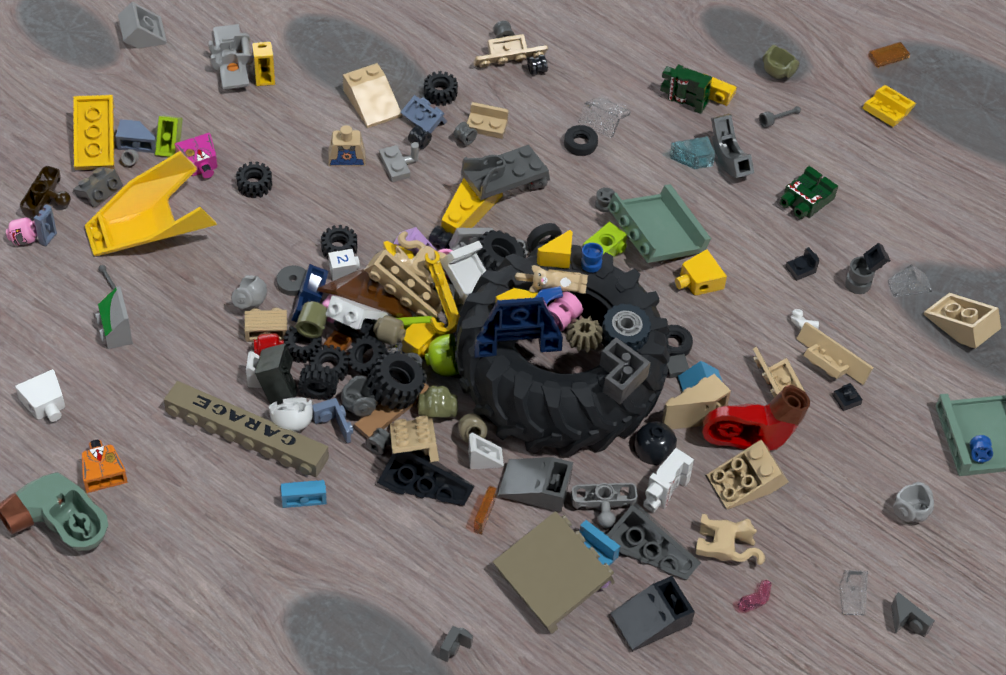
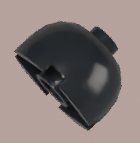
(654, 442)

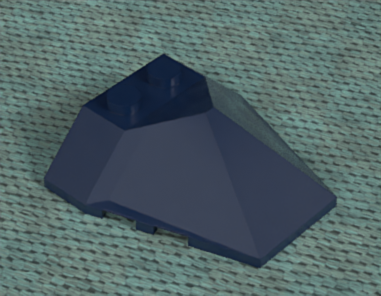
(518, 321)

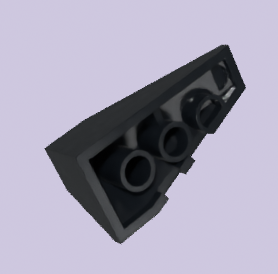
(415, 475)

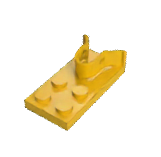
(93, 132)

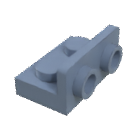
(422, 114)

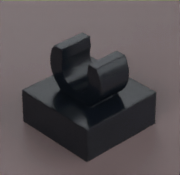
(876, 257)
(847, 397)

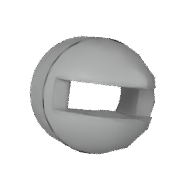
(129, 159)

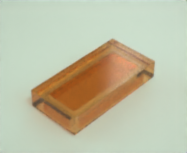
(889, 54)
(485, 510)

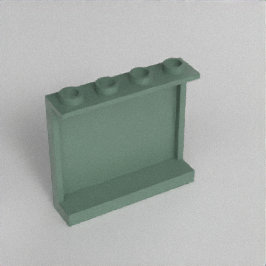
(660, 225)
(970, 418)

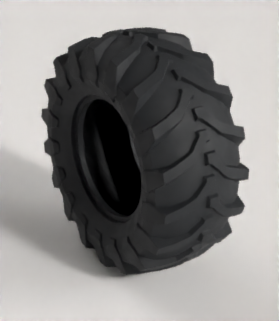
(550, 406)

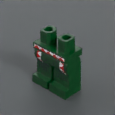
(687, 87)
(808, 193)

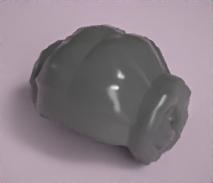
(357, 397)

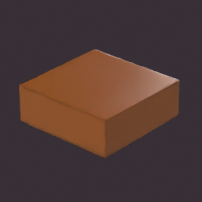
(338, 339)

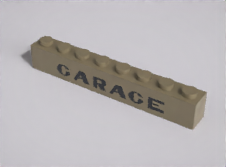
(246, 429)

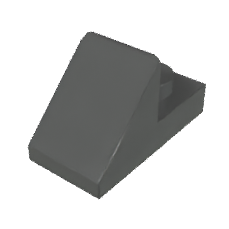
(906, 612)

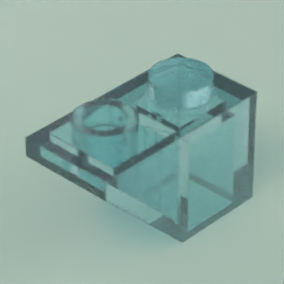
(693, 153)

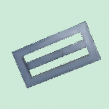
(45, 225)

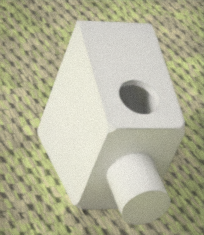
(42, 396)

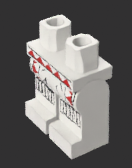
(670, 474)

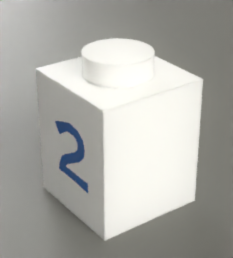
(342, 263)

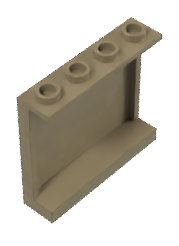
(553, 570)

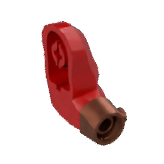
(749, 423)

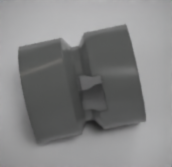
(859, 276)

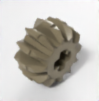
(584, 334)

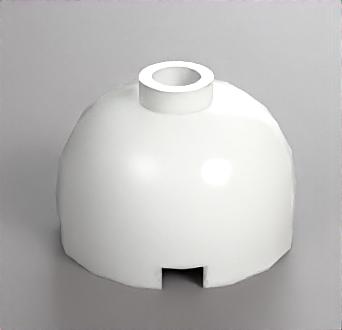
(292, 414)

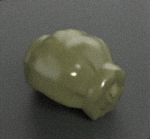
(779, 62)
(437, 403)

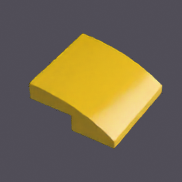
(889, 105)

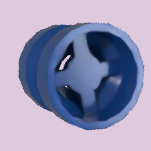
(591, 257)

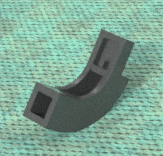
(729, 153)

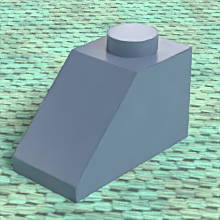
(135, 136)

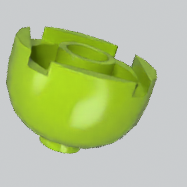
(442, 355)

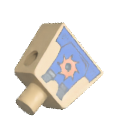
(346, 148)

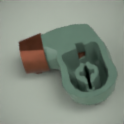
(60, 506)

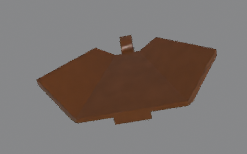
(363, 290)

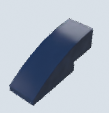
(314, 278)

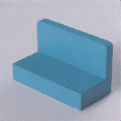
(303, 494)
(604, 546)

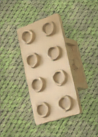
(414, 436)

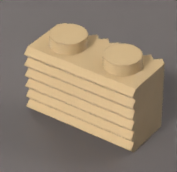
(265, 322)

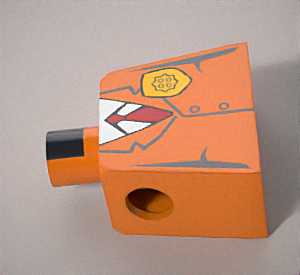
(102, 467)

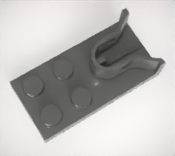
(503, 172)

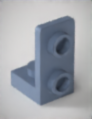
(331, 409)

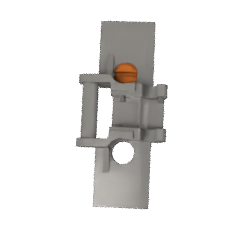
(226, 60)

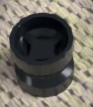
(440, 237)

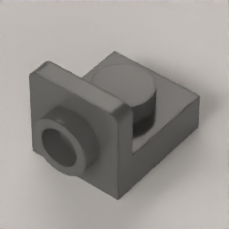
(452, 642)

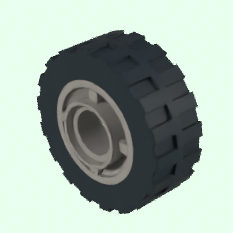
(623, 317)

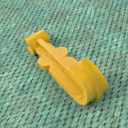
(444, 294)

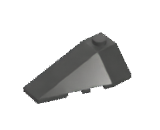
(651, 543)

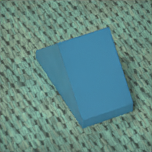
(695, 374)

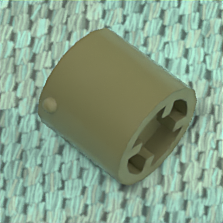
(312, 319)

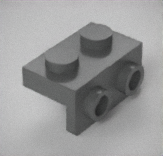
(99, 185)

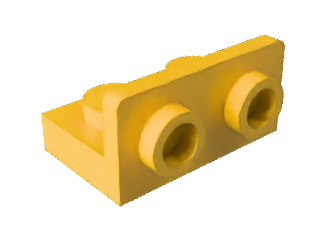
(721, 91)

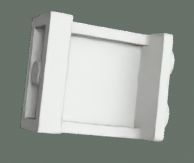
(464, 268)
(351, 312)

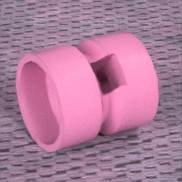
(565, 309)

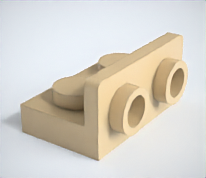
(488, 120)

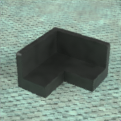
(275, 375)

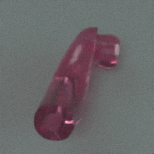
(756, 599)

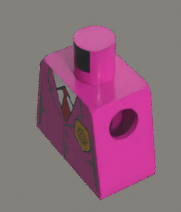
(201, 153)

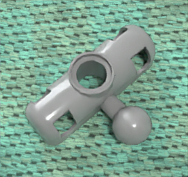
(594, 499)

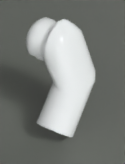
(799, 321)

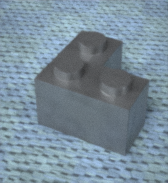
(626, 370)

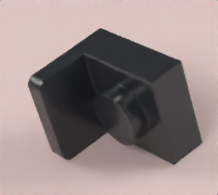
(803, 265)

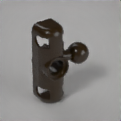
(42, 192)

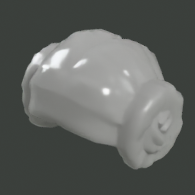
(250, 293)
(914, 503)

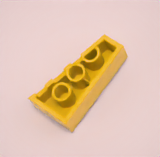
(466, 208)

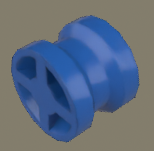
(981, 448)

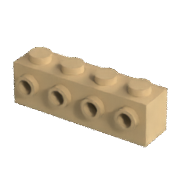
(404, 284)

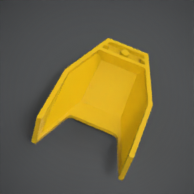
(142, 210)

